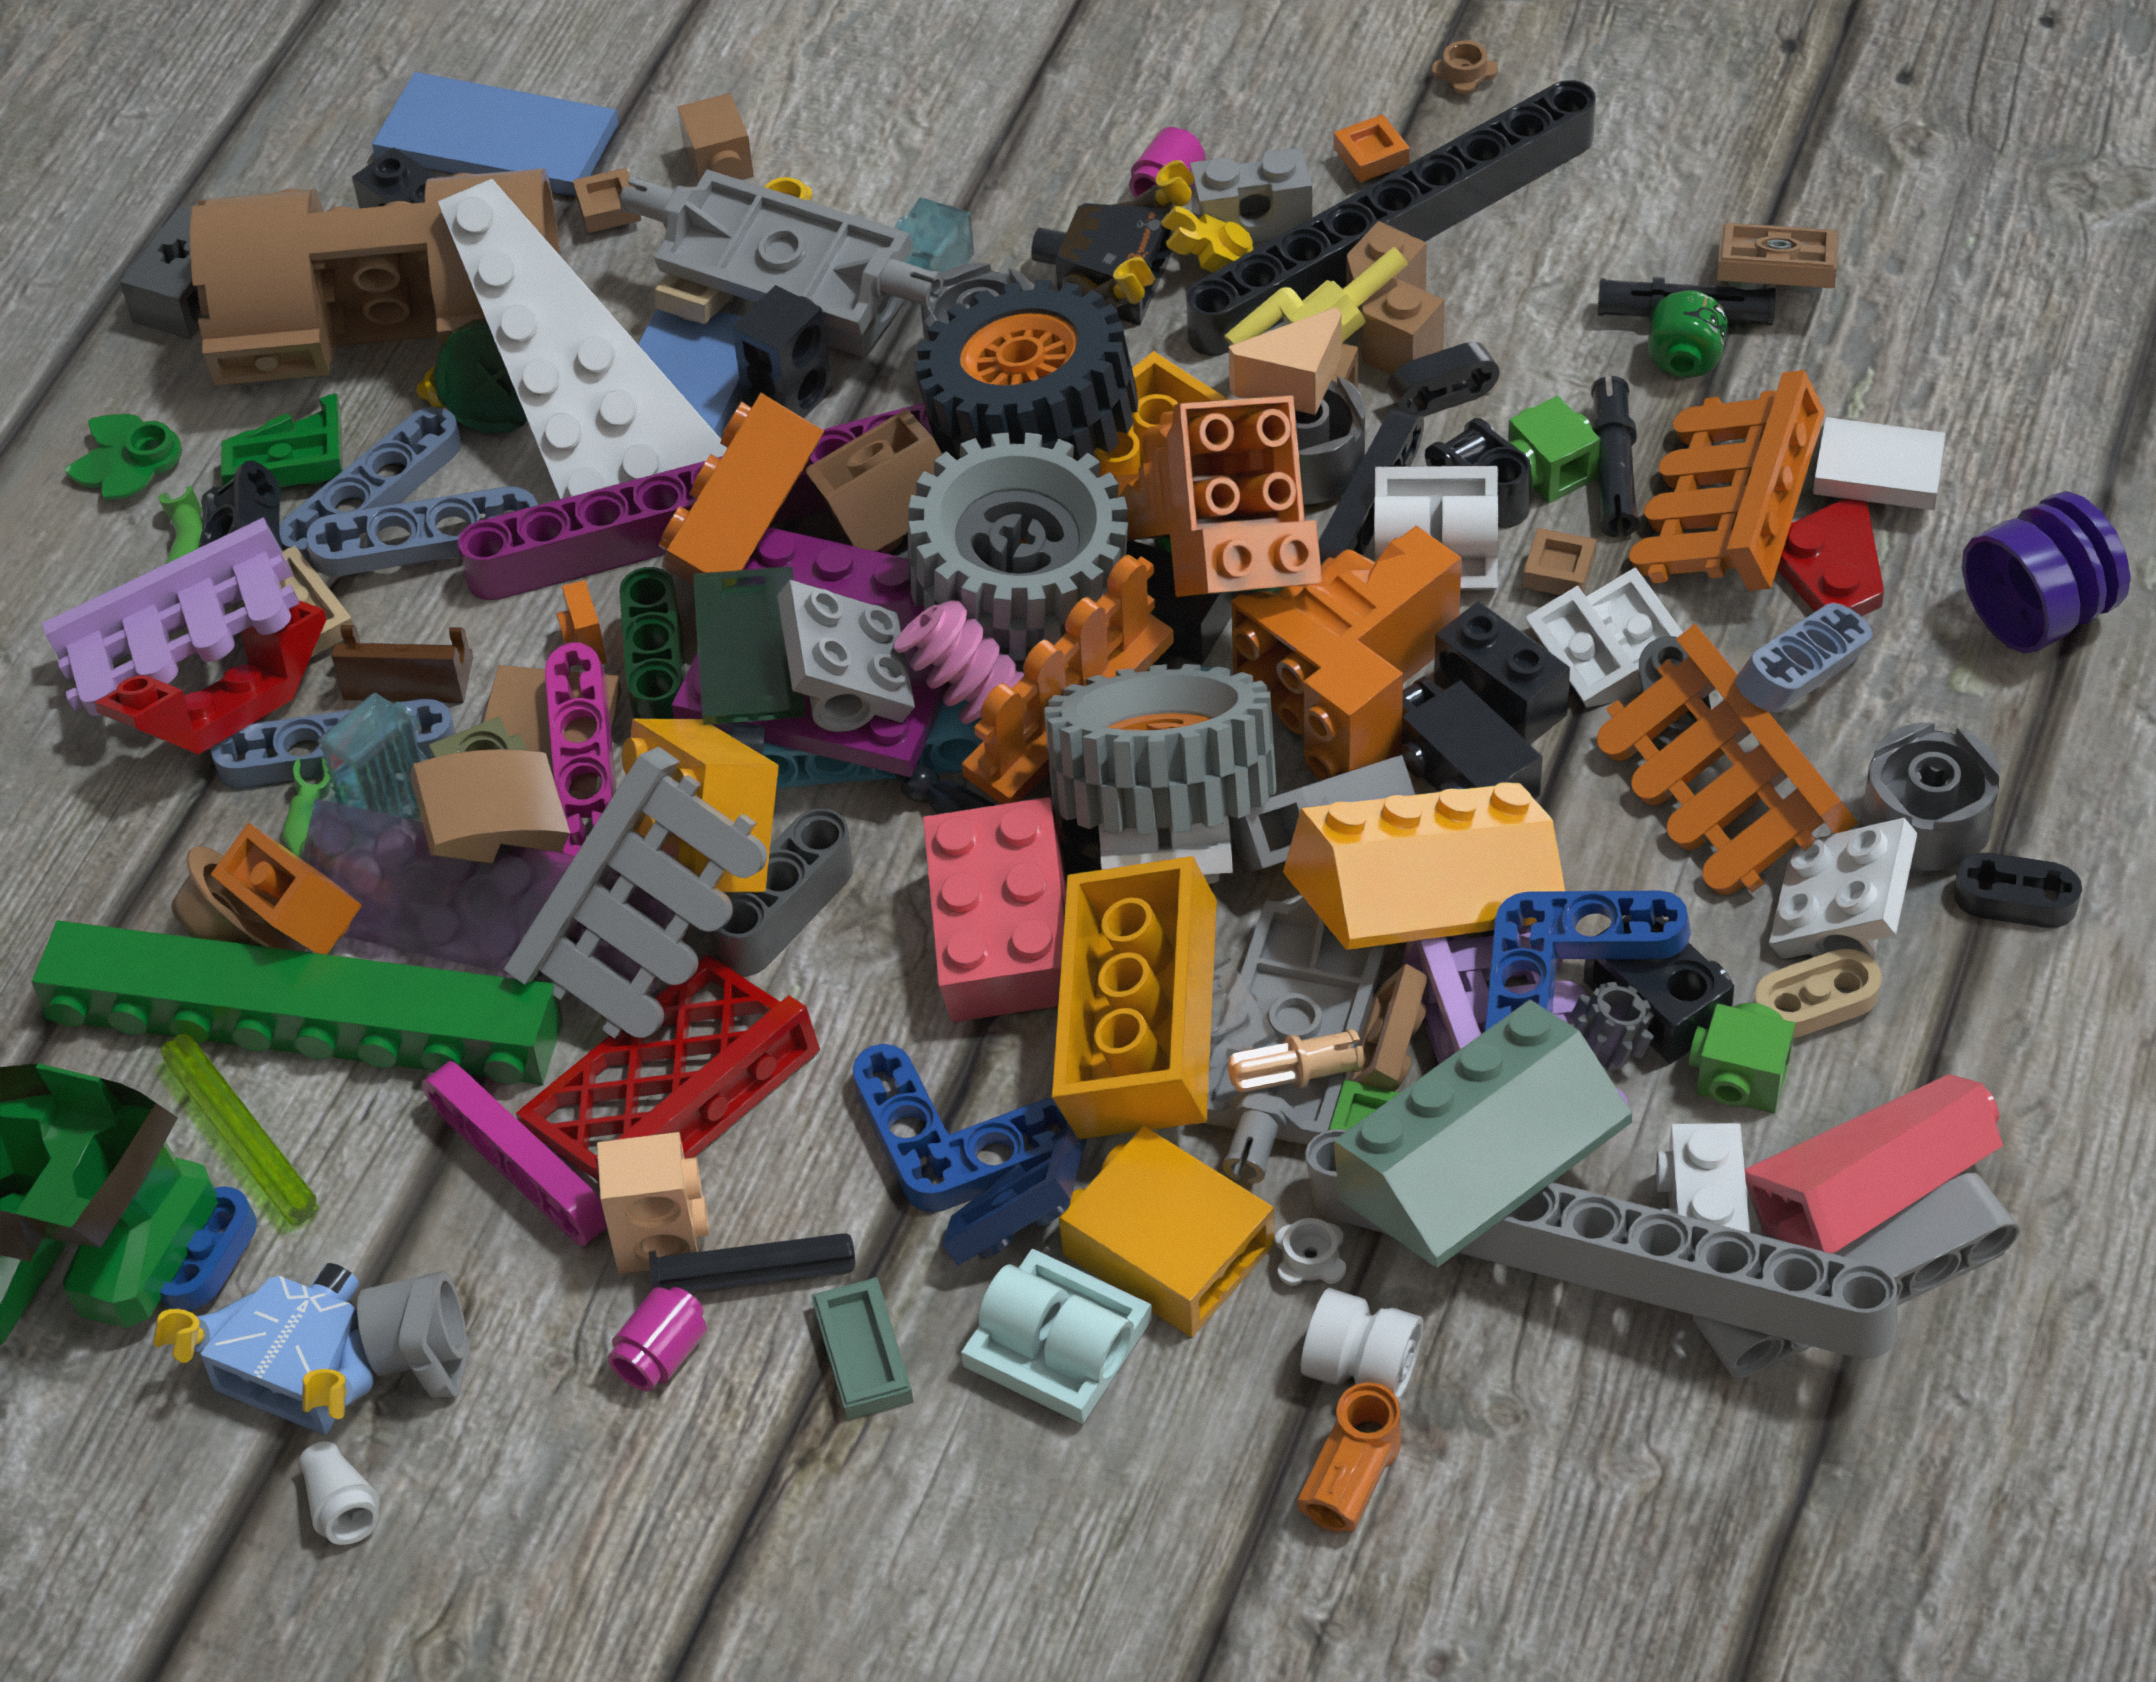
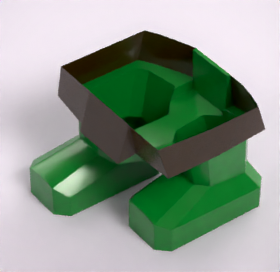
(95, 1171)

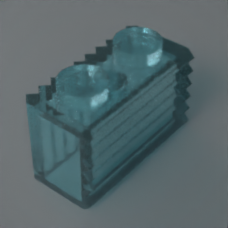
(372, 757)

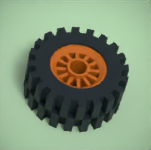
(1028, 366)

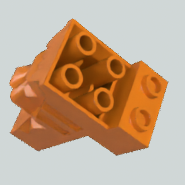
(1226, 495)
(1348, 645)

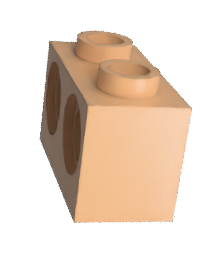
(650, 1199)

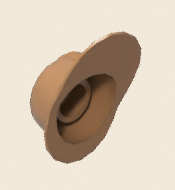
(215, 913)

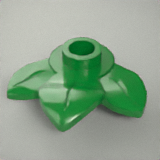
(126, 455)

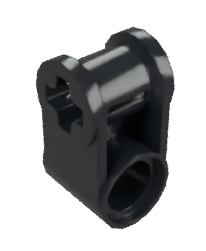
(1484, 447)
(240, 502)

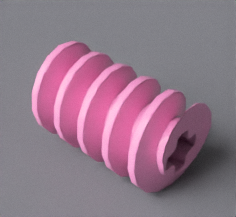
(959, 656)

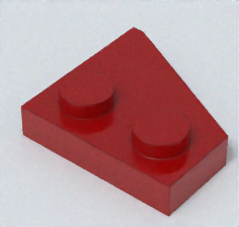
(1834, 558)

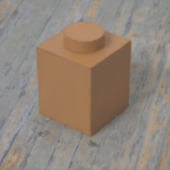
(715, 137)

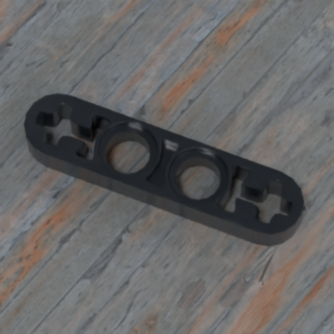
(1353, 518)

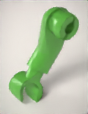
(186, 520)
(301, 808)

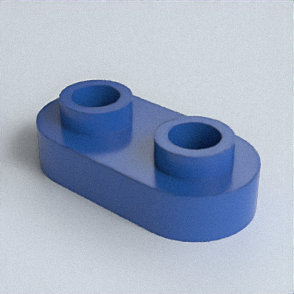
(212, 1253)

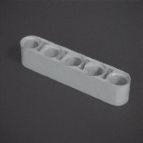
(1920, 1246)

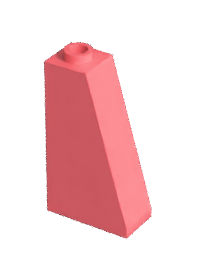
(1873, 1164)

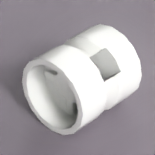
(1352, 1343)

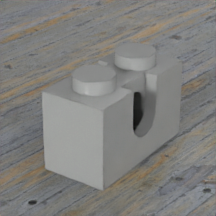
(1274, 184)

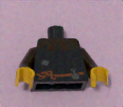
(1118, 246)

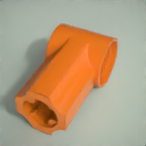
(1352, 1459)

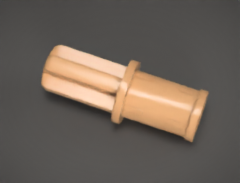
(1295, 1061)

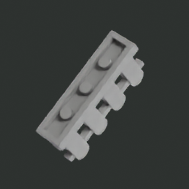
(643, 864)

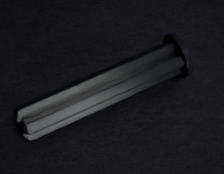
(754, 1264)

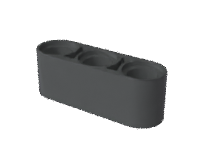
(803, 874)

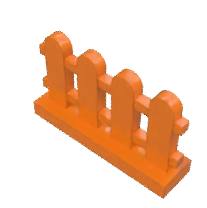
(1764, 489)
(1097, 641)
(1739, 787)

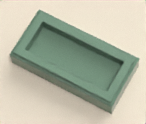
(862, 1349)

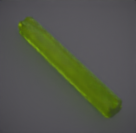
(240, 1130)

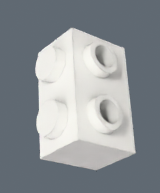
(1705, 1174)

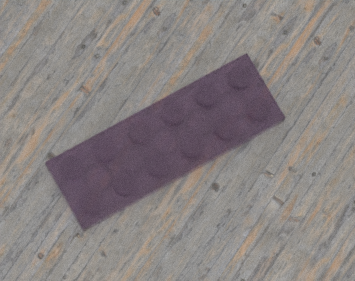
(442, 903)

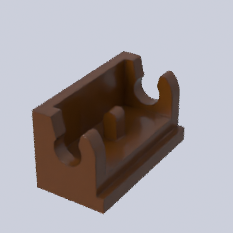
(403, 670)

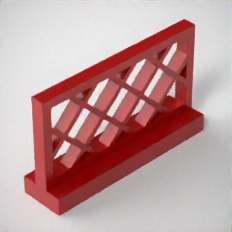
(700, 1101)

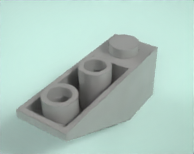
(1268, 831)

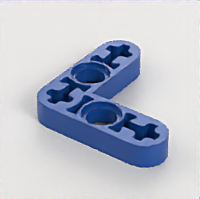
(1556, 937)
(952, 1154)

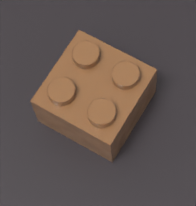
(873, 479)

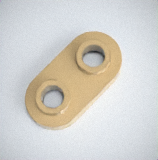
(1812, 990)

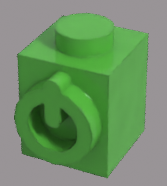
(1559, 447)
(1743, 1056)

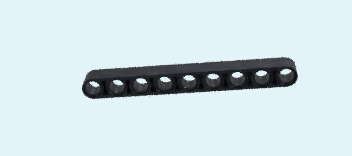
(1415, 199)

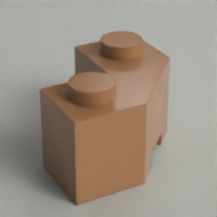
(1401, 315)

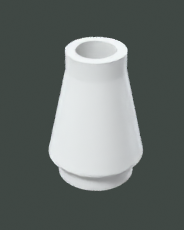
(339, 1498)

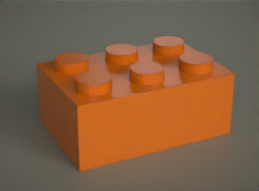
(740, 490)

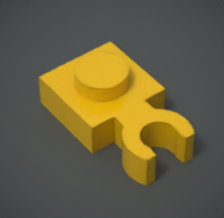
(1207, 237)

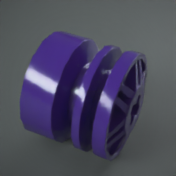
(2046, 572)

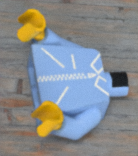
(281, 1347)

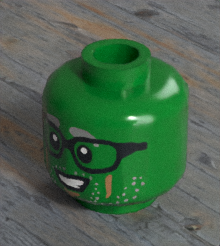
(1689, 331)

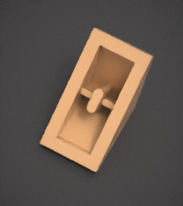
(1289, 361)

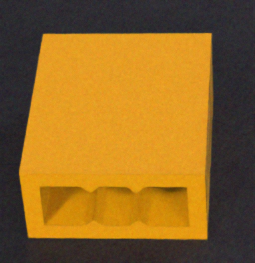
(1167, 1230)

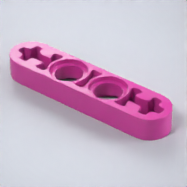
(585, 757)
(516, 1153)

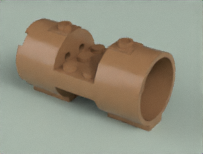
(297, 282)

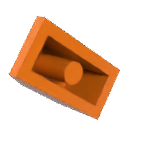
(286, 890)

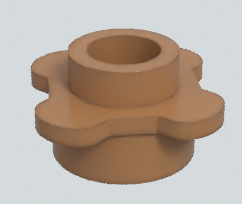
(1464, 66)

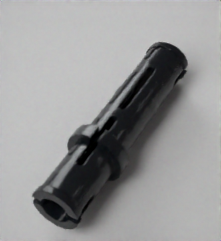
(1641, 299)
(1615, 461)

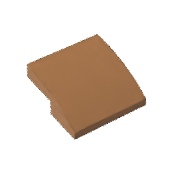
(522, 705)
(488, 800)

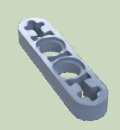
(427, 432)
(416, 517)
(1803, 657)
(257, 738)

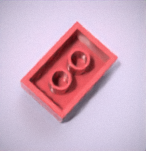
(997, 907)

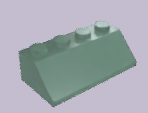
(1479, 1134)

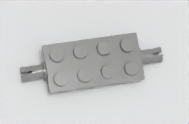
(758, 238)
(1305, 990)

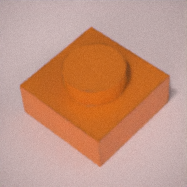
(1371, 148)
(580, 620)

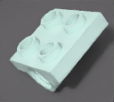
(1054, 1334)

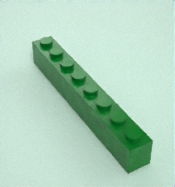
(298, 1002)

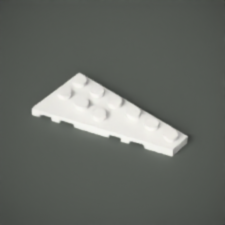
(579, 375)

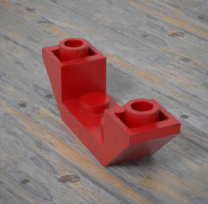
(229, 704)

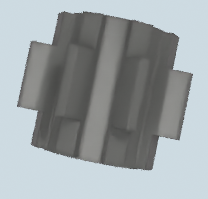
(1614, 1024)

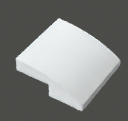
(1879, 463)
(1604, 635)

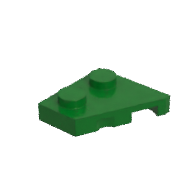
(293, 452)

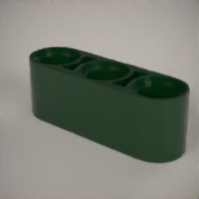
(651, 642)

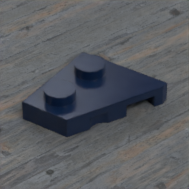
(1014, 1202)

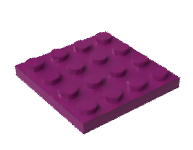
(865, 577)

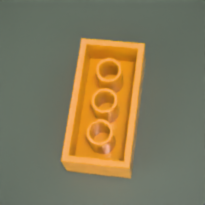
(1135, 998)

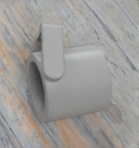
(416, 1328)

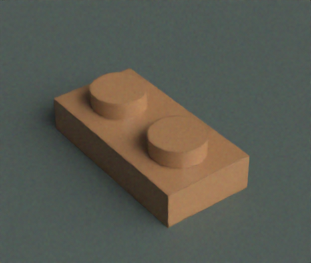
(1390, 1024)

